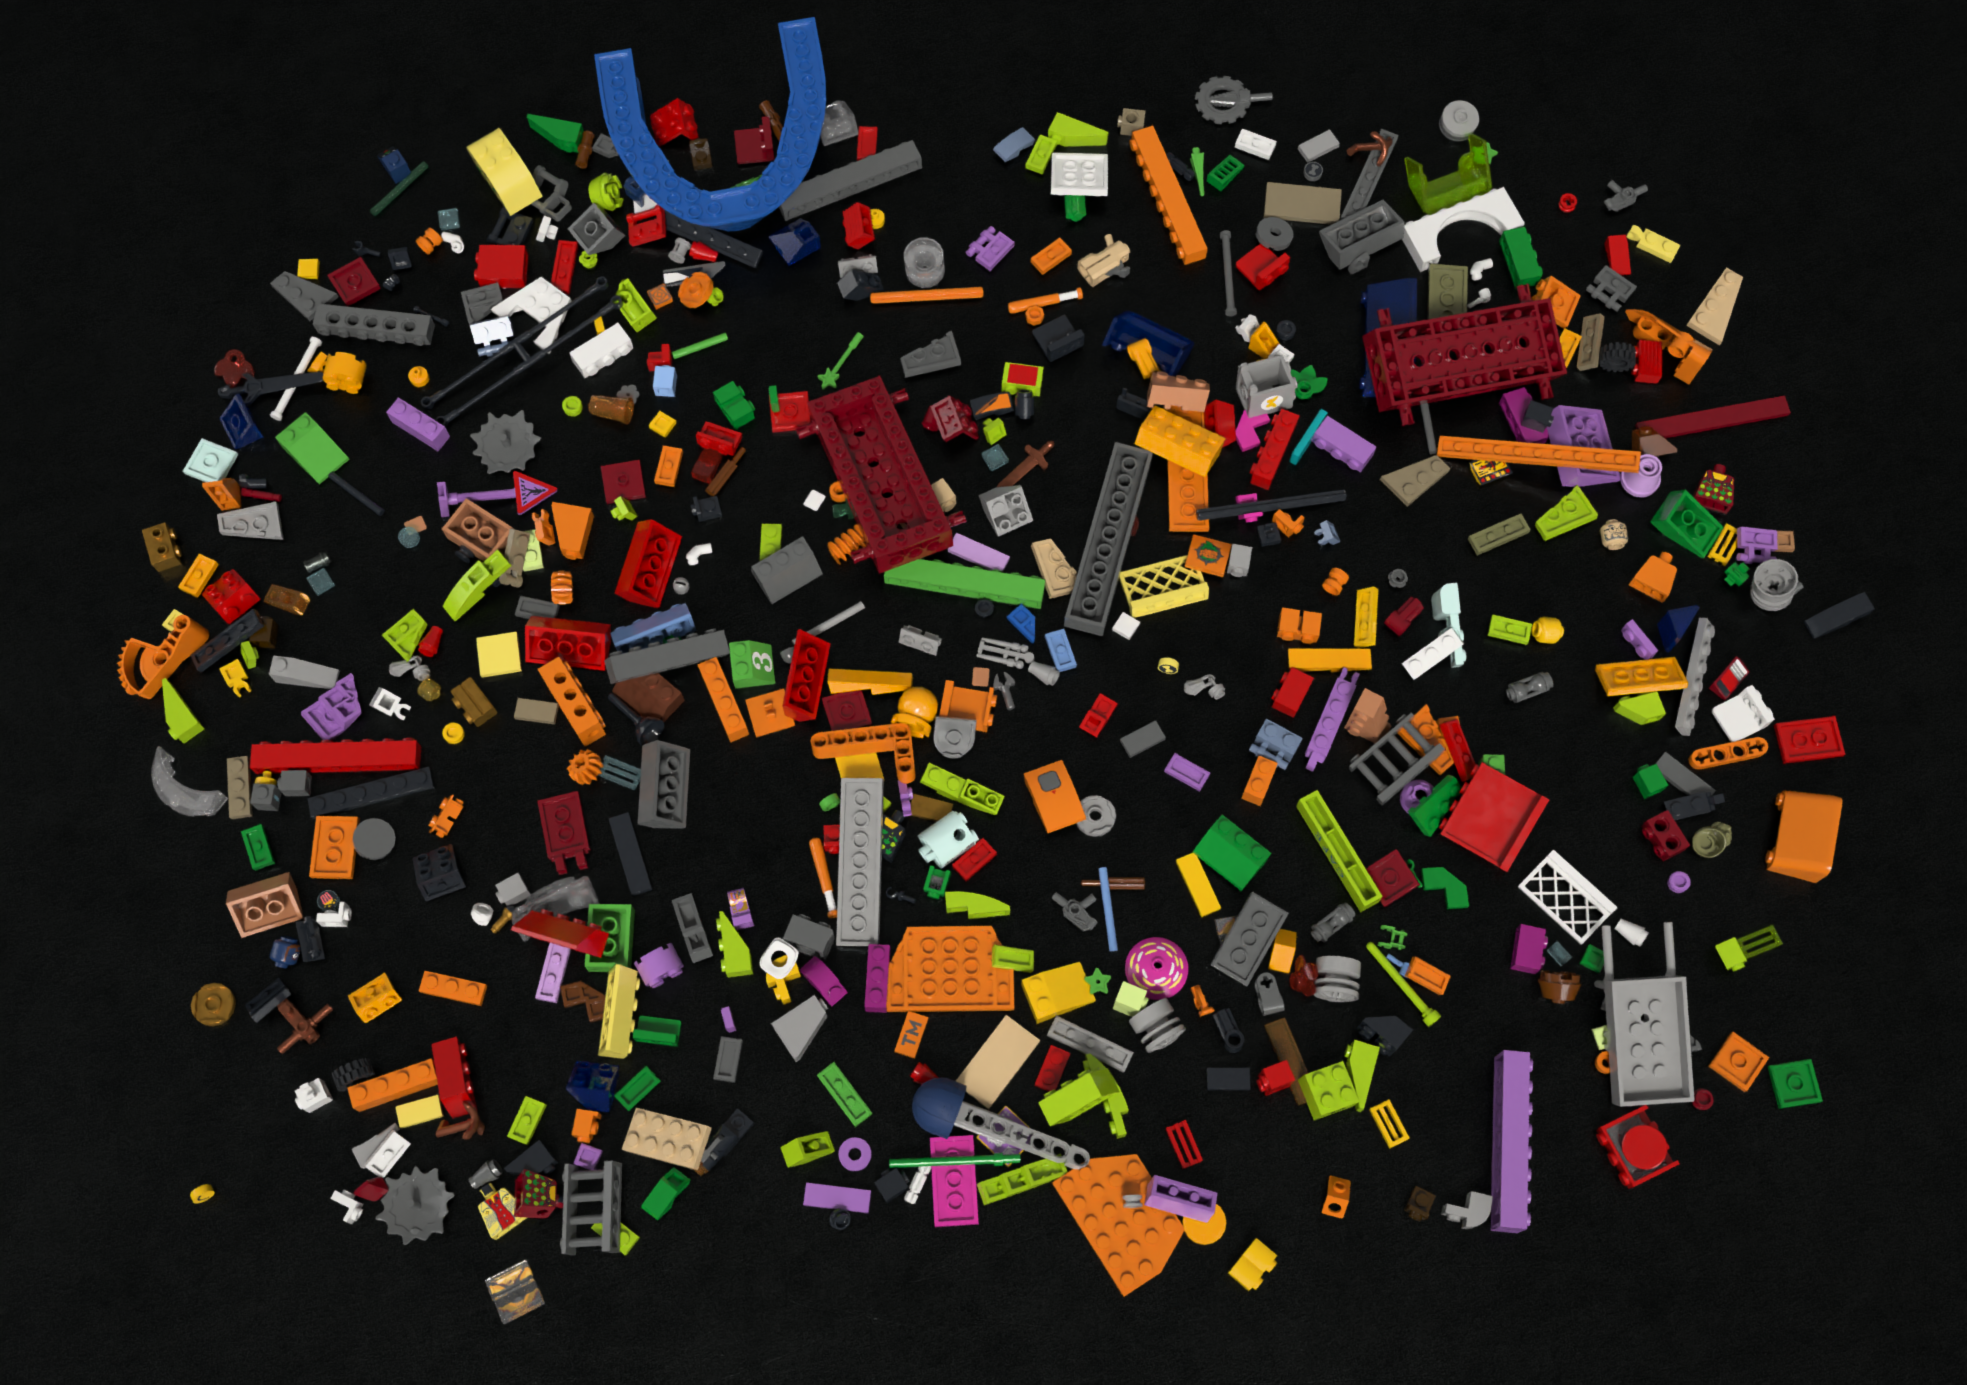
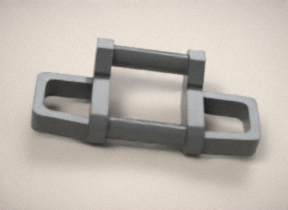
(556, 198)

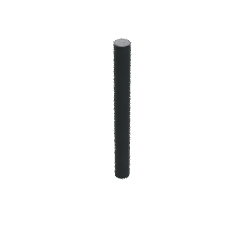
(356, 493)

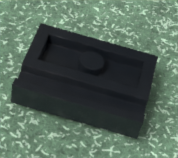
(267, 999)

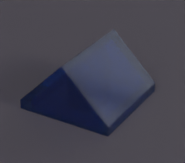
(240, 423)
(1674, 625)

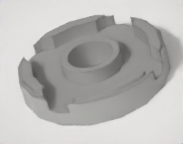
(1107, 819)

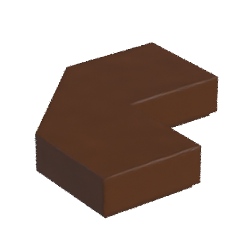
(580, 993)

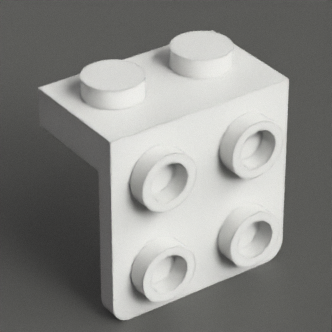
(1743, 714)

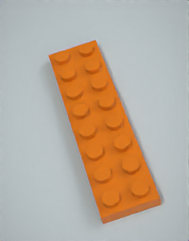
(1186, 488)

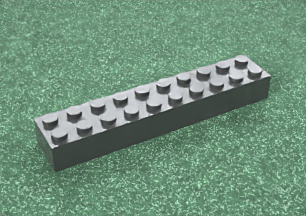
(1108, 539)

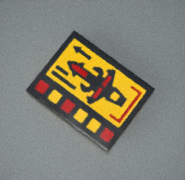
(1489, 470)

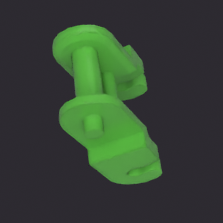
(1399, 945)

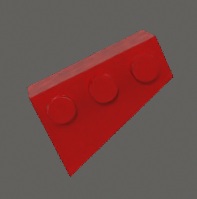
(453, 1076)

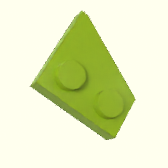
(406, 634)

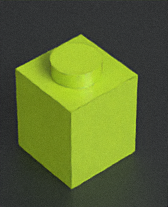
(1731, 954)

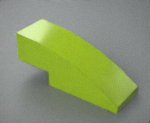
(976, 905)

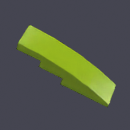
(1020, 1180)

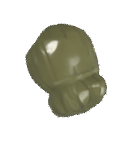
(1712, 840)

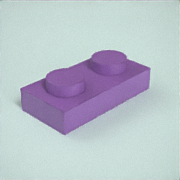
(1639, 640)

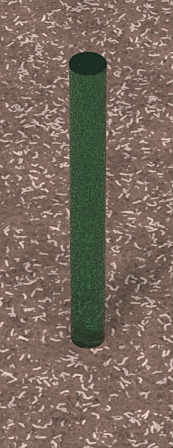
(399, 188)

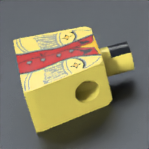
(498, 1211)

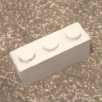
(601, 350)

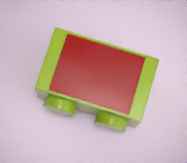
(1022, 377)

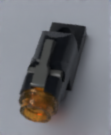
(724, 1140)

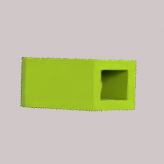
(1641, 709)

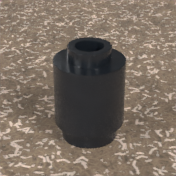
(1024, 404)

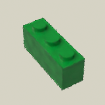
(1520, 257)

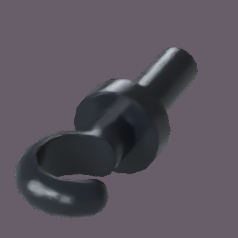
(901, 895)

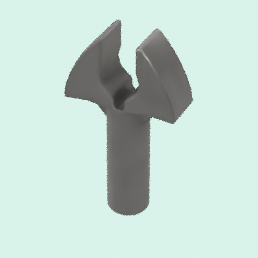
(1005, 689)

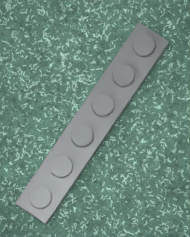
(1696, 669)

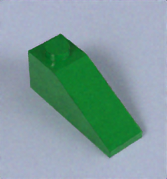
(561, 133)

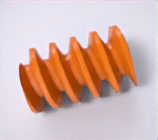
(846, 544)

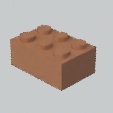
(477, 530)

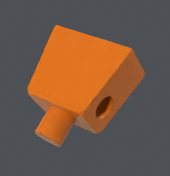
(1655, 577)

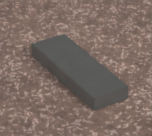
(1681, 776)

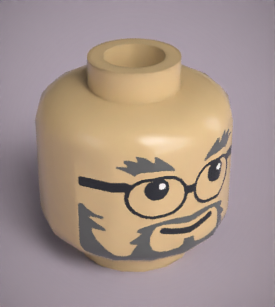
(1614, 534)

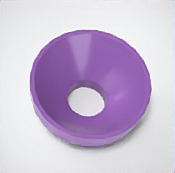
(1408, 797)

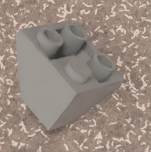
(1006, 508)

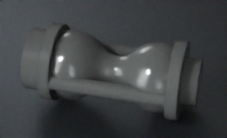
(1539, 683)
(1339, 918)

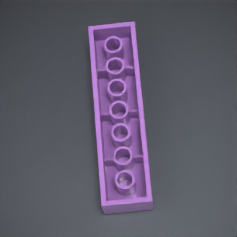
(1511, 1142)

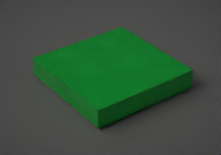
(1795, 1083)

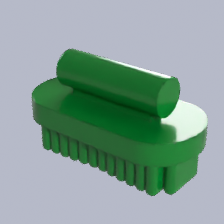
(1075, 207)

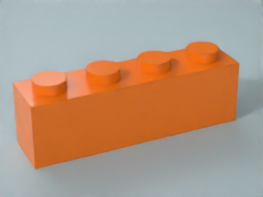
(723, 699)
(393, 1085)

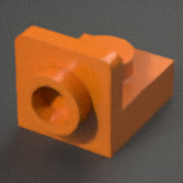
(1285, 523)

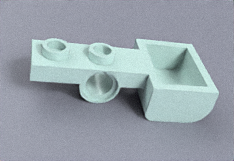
(1447, 607)

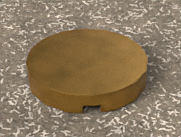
(213, 1004)

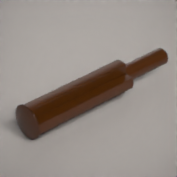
(724, 474)
(1119, 882)

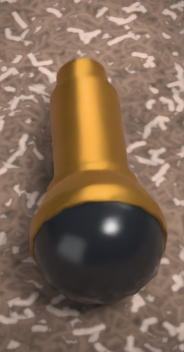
(506, 915)

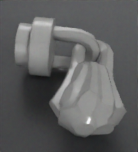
(421, 672)
(1193, 687)

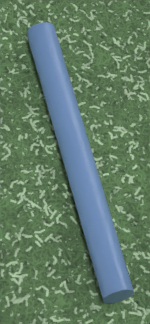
(1108, 909)

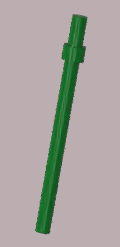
(996, 1159)

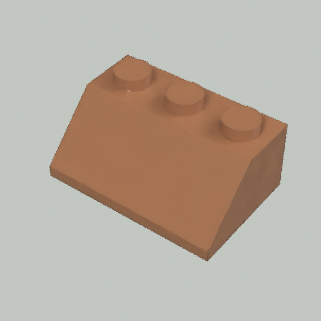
(264, 904)

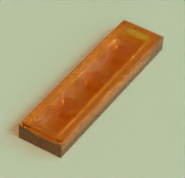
(1287, 1050)

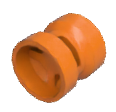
(429, 240)
(1335, 581)

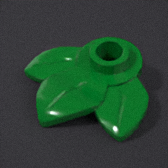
(1307, 380)

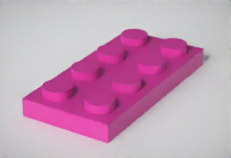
(954, 1184)

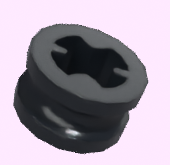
(465, 554)

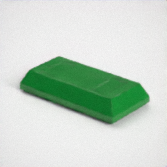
(637, 1088)

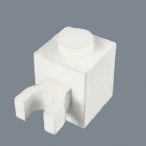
(388, 703)
(312, 1095)

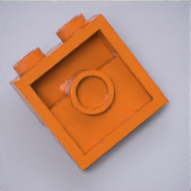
(1562, 298)

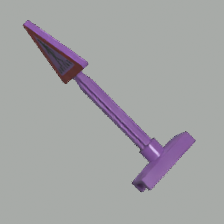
(527, 493)

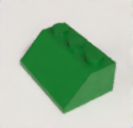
(1231, 852)

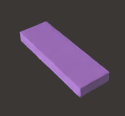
(837, 1197)

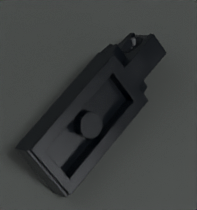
(1692, 805)

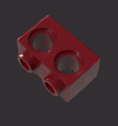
(1670, 833)

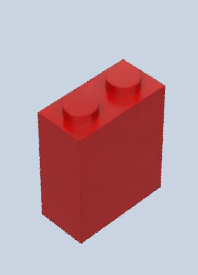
(502, 265)

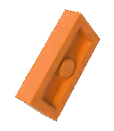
(1051, 256)
(668, 466)

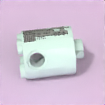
(939, 839)

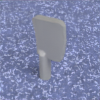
(365, 1150)

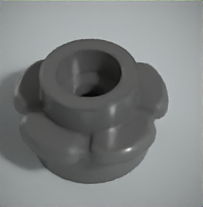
(1401, 575)

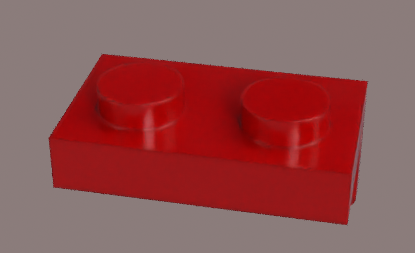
(719, 438)

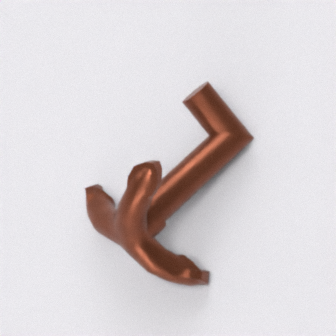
(1382, 145)
(473, 1124)

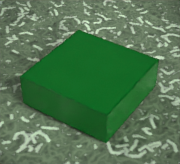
(774, 399)
(1593, 959)

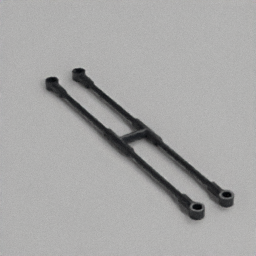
(516, 343)

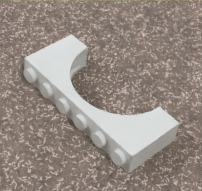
(1491, 208)

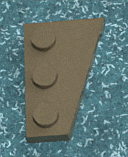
(1415, 479)

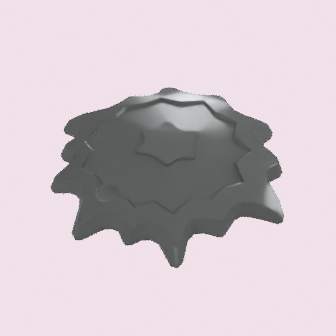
(505, 442)
(415, 1205)

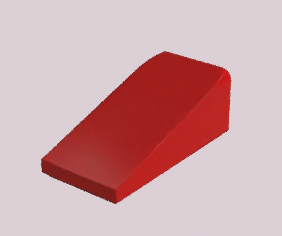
(1618, 254)

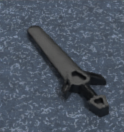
(256, 387)

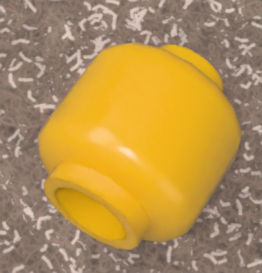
(1547, 630)

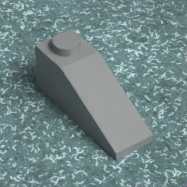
(302, 673)

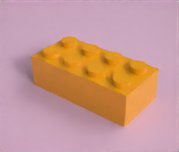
(1179, 441)

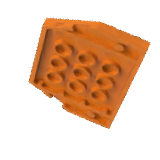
(948, 971)
(1127, 1240)

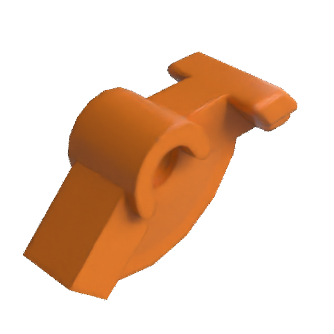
(1200, 1001)

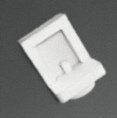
(347, 1199)

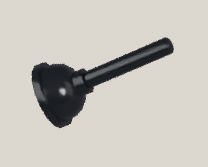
(646, 728)

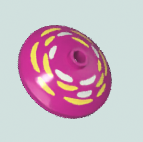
(1157, 982)

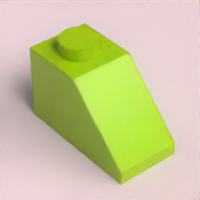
(807, 1149)

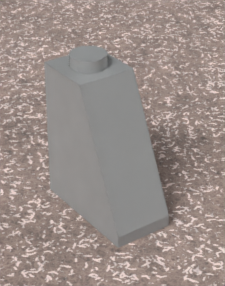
(801, 1025)

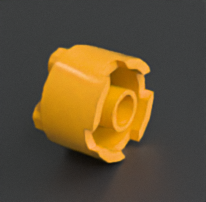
(344, 372)

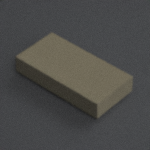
(536, 711)

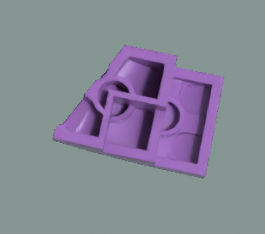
(334, 709)

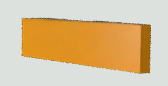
(1329, 659)
(879, 682)

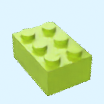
(1078, 1096)

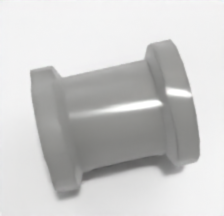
(679, 250)

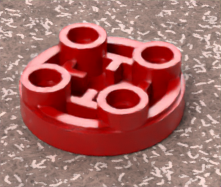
(1644, 1146)

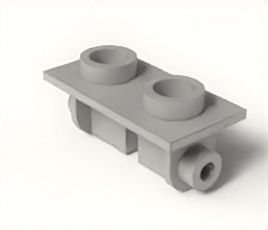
(864, 264)
(912, 637)

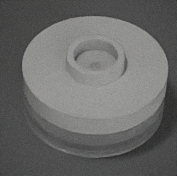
(1459, 120)

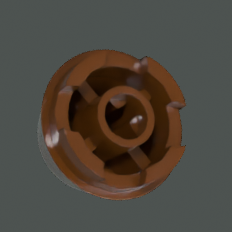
(1559, 986)

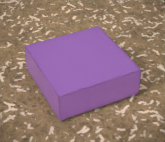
(728, 1019)
(588, 1157)

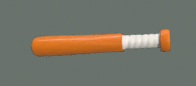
(1023, 305)
(823, 874)

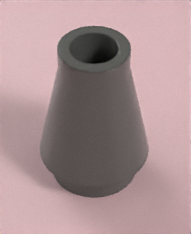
(486, 1173)

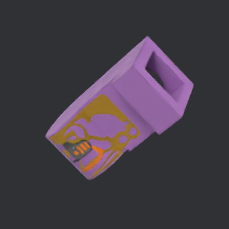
(740, 909)

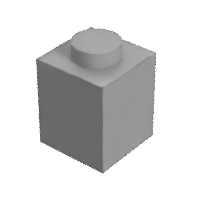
(1239, 560)
(512, 890)

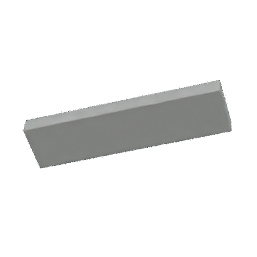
(1088, 1042)

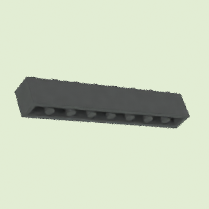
(852, 179)

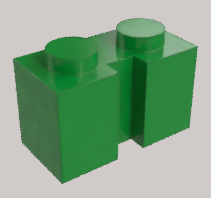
(733, 405)

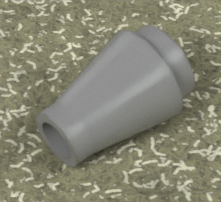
(1045, 673)

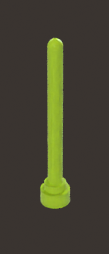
(1430, 1016)

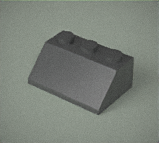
(786, 570)

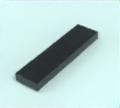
(227, 640)
(630, 854)

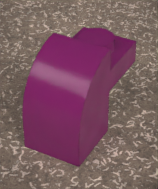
(823, 980)

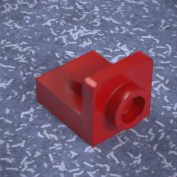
(831, 838)

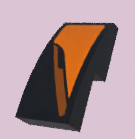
(992, 404)

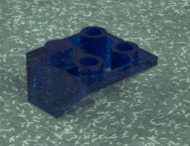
(796, 241)
(593, 1084)

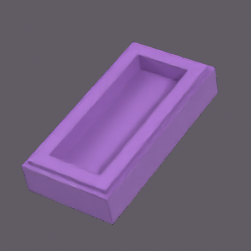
(1187, 772)

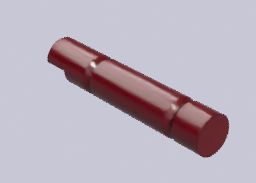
(261, 494)

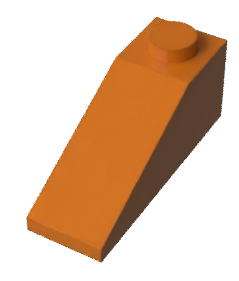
(224, 493)

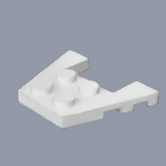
(539, 301)

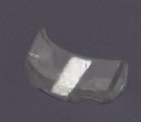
(179, 797)
(558, 898)

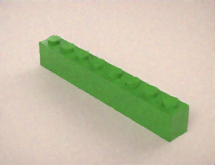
(969, 582)

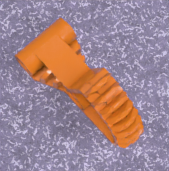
(178, 646)

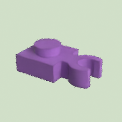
(905, 796)

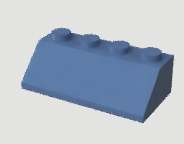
(675, 622)

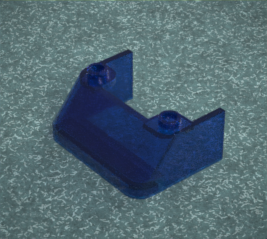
(1167, 347)

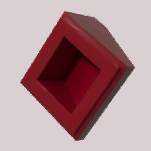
(372, 1189)

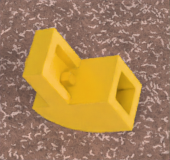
(781, 990)

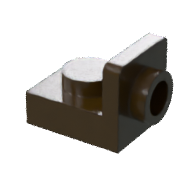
(700, 154)
(1419, 1204)

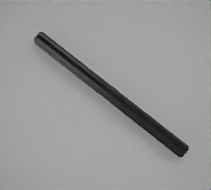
(1271, 504)

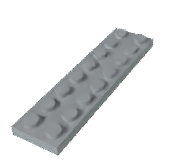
(860, 861)

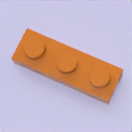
(453, 988)

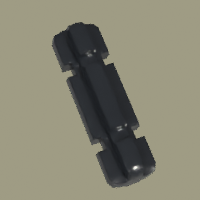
(1180, 166)

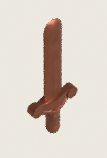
(1035, 457)

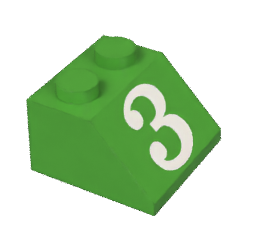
(751, 664)

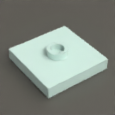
(210, 462)

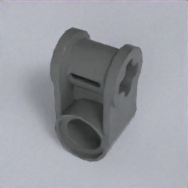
(1268, 998)

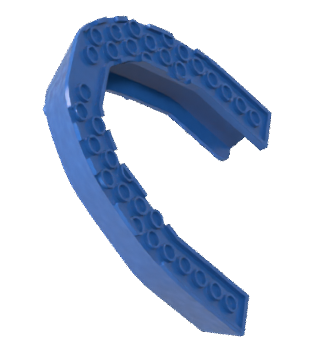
(732, 207)

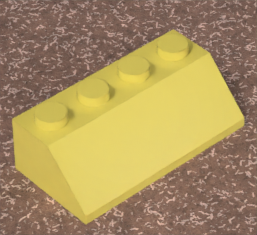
(618, 1012)

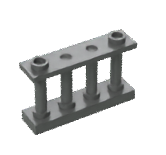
(1401, 779)
(611, 1212)

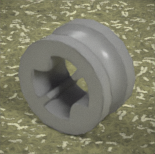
(1132, 1201)

